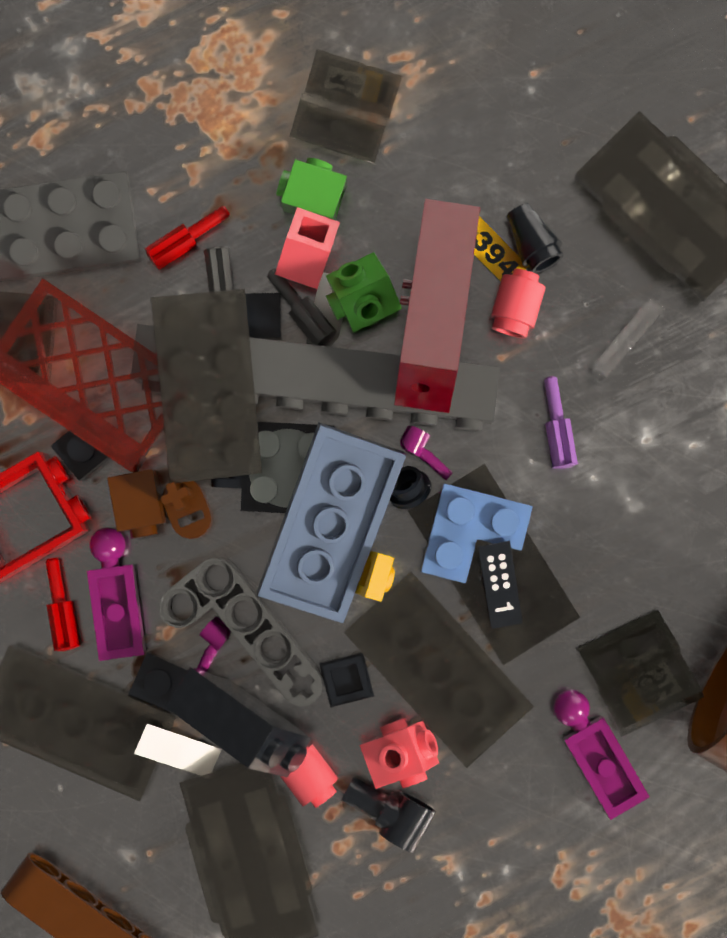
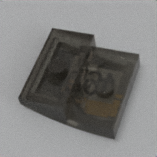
(346, 106)
(640, 673)

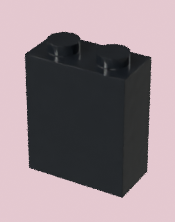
(239, 723)

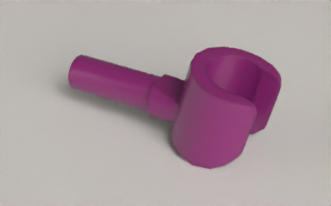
(414, 441)
(216, 634)

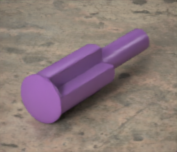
(559, 429)

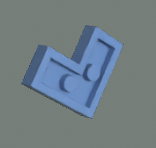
(462, 520)

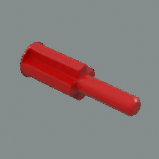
(182, 239)
(60, 612)

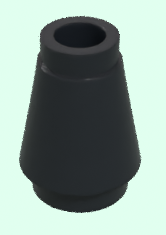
(534, 239)

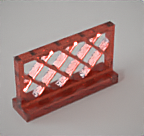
(62, 407)

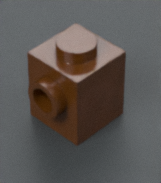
(137, 502)

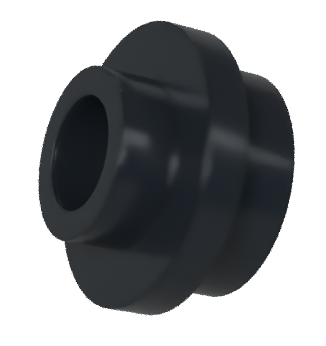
(411, 488)

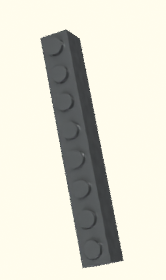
(349, 380)

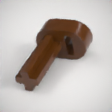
(184, 499)

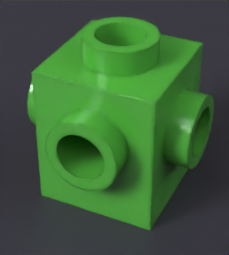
(362, 292)

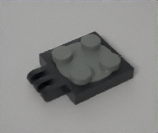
(282, 457)

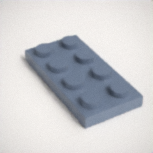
(331, 523)

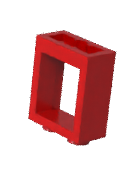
(72, 507)

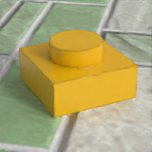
(376, 576)

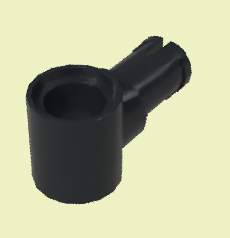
(400, 817)

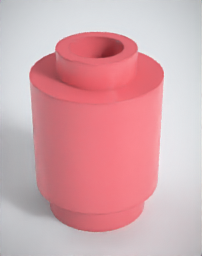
(517, 303)
(312, 780)

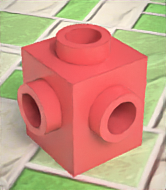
(400, 754)

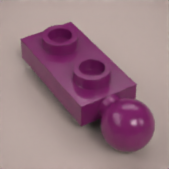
(114, 599)
(599, 755)

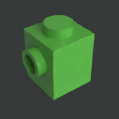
(312, 188)

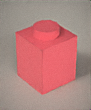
(307, 248)

